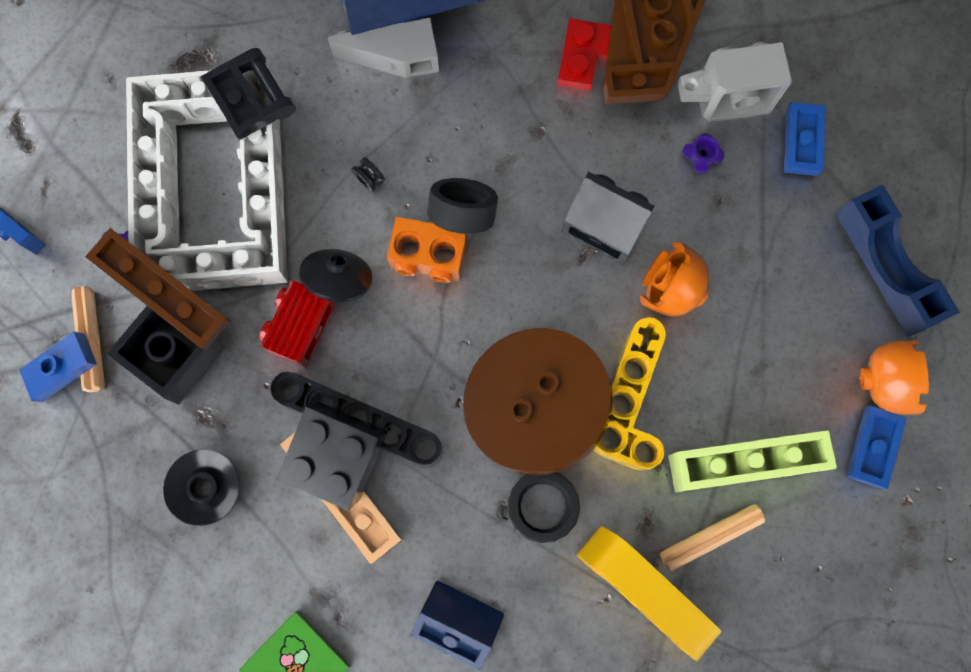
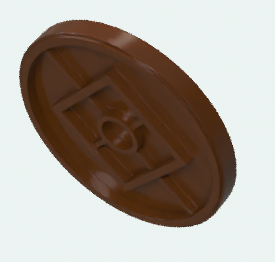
(537, 401)

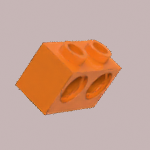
(430, 240)

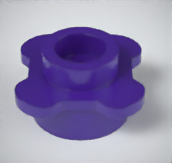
(703, 143)

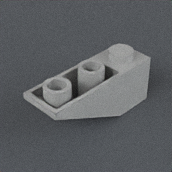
(398, 49)

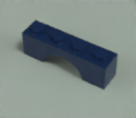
(913, 297)

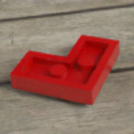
(583, 46)

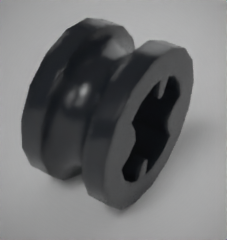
(368, 174)

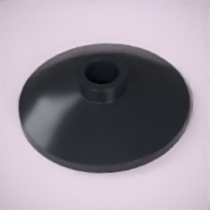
(335, 275)
(183, 486)

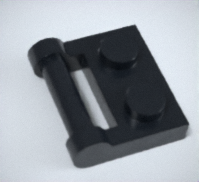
(237, 98)

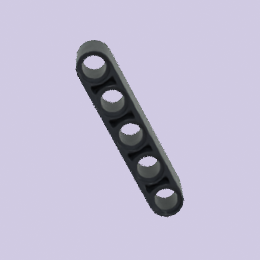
(311, 392)

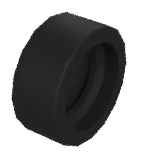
(462, 205)
(571, 504)

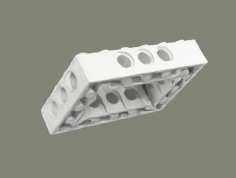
(153, 112)

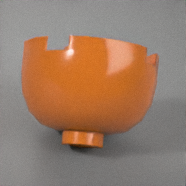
(676, 282)
(897, 377)

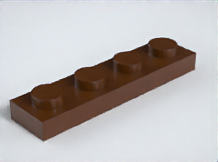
(157, 289)

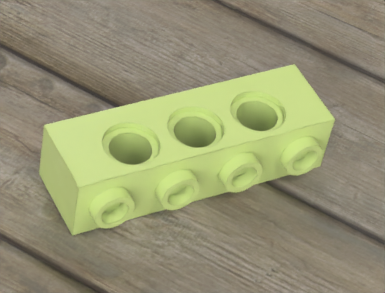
(752, 461)

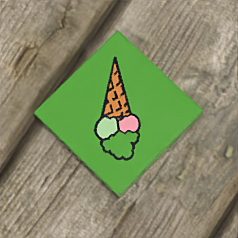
(296, 649)

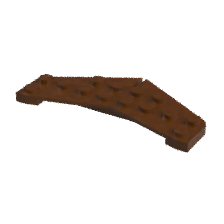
(647, 47)

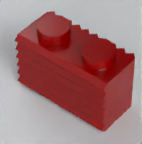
(296, 324)

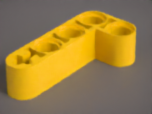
(634, 392)
(649, 592)

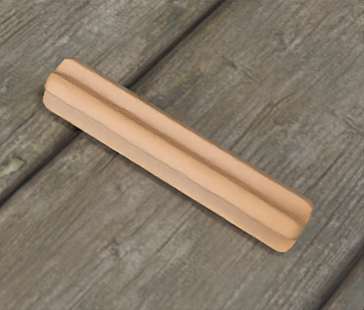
(86, 322)
(712, 537)

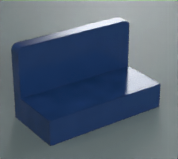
(457, 625)

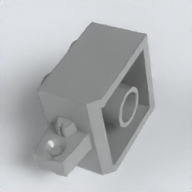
(738, 81)

